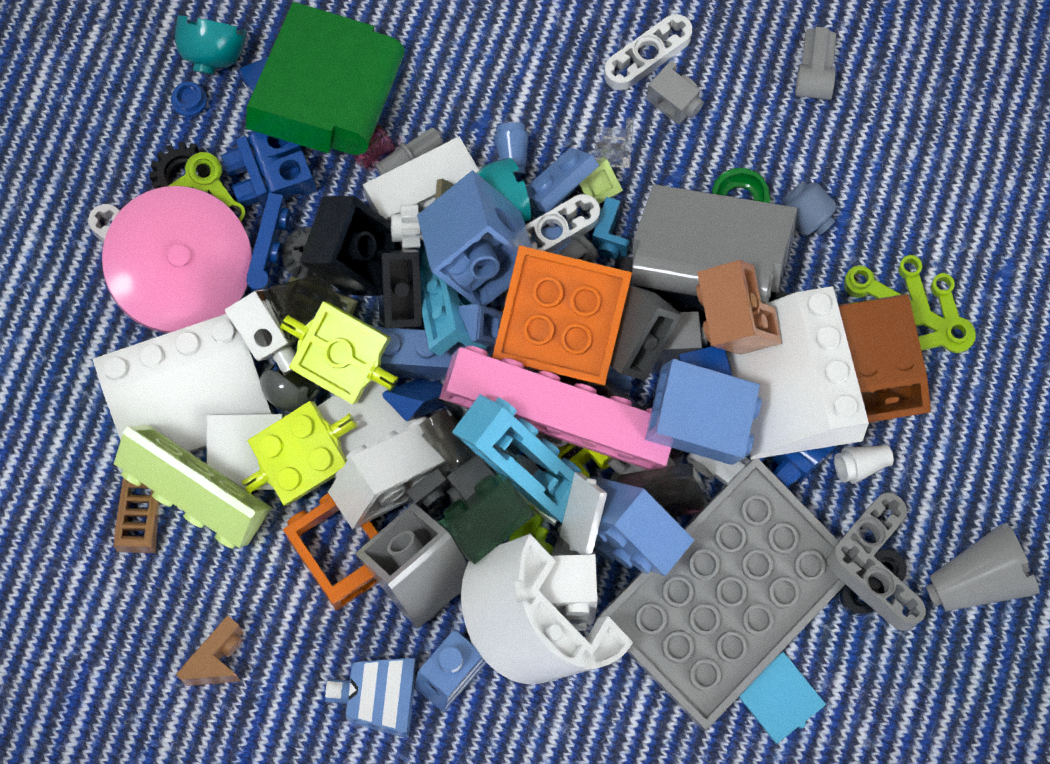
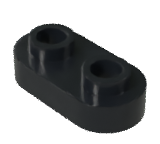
(897, 567)

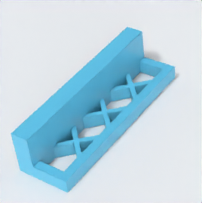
(441, 310)

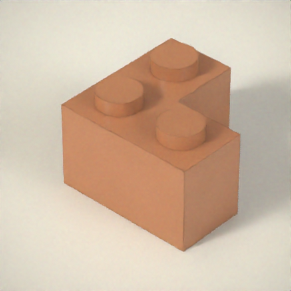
(734, 309)

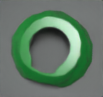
(744, 179)

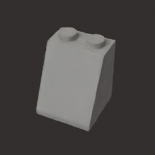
(415, 564)

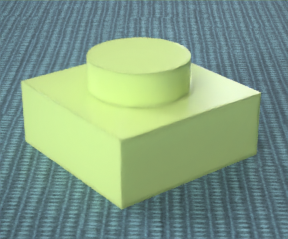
(601, 182)

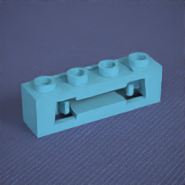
(494, 424)

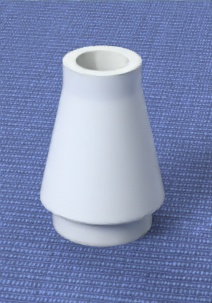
(860, 462)

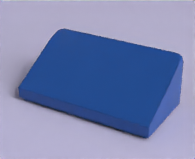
(415, 398)

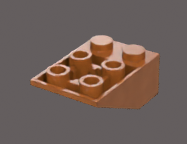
(887, 357)

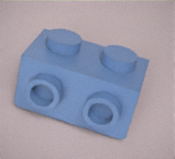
(559, 180)

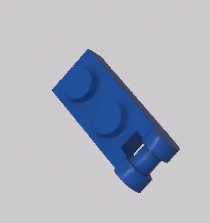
(267, 245)

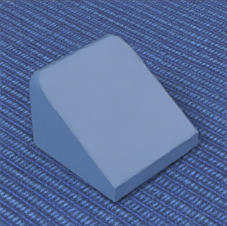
(481, 323)

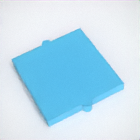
(781, 699)

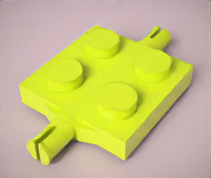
(339, 352)
(298, 453)

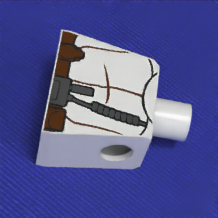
(259, 326)

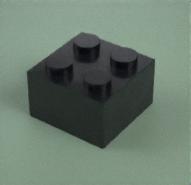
(345, 245)

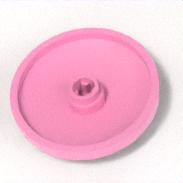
(175, 258)

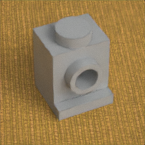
(674, 94)

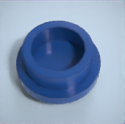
(189, 99)

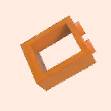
(350, 586)

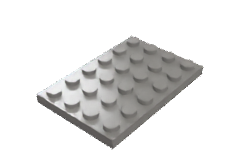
(731, 596)

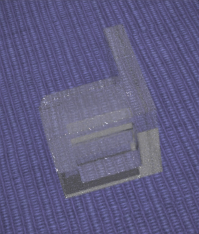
(615, 144)

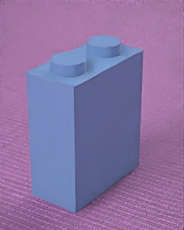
(704, 412)

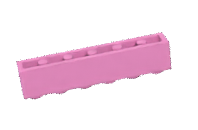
(556, 408)

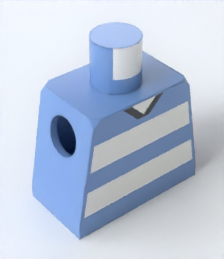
(449, 670)
(377, 694)

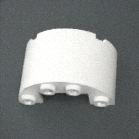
(520, 627)

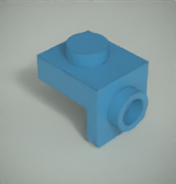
(602, 238)

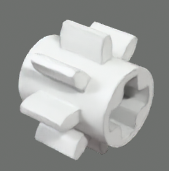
(406, 227)

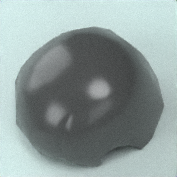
(287, 391)

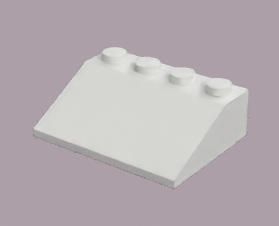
(181, 380)
(806, 381)

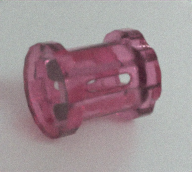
(378, 146)

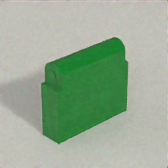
(324, 82)

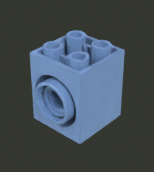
(473, 238)

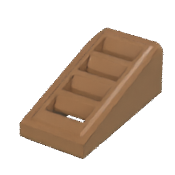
(135, 544)

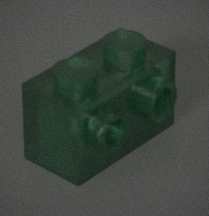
(486, 517)

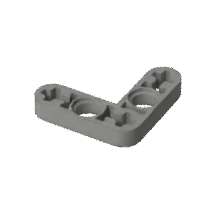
(863, 556)

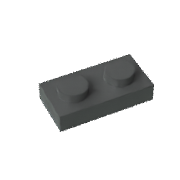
(430, 493)

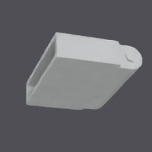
(701, 230)

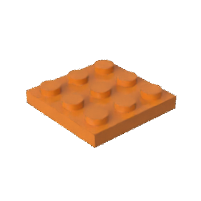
(562, 315)

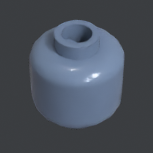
(812, 206)

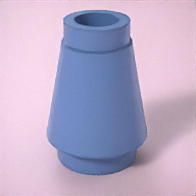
(513, 143)

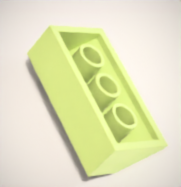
(190, 485)

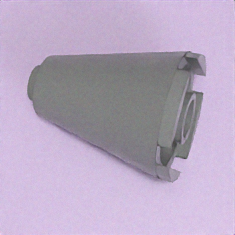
(984, 573)

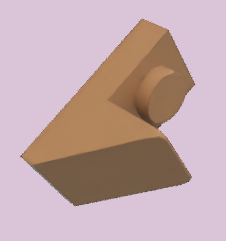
(205, 664)

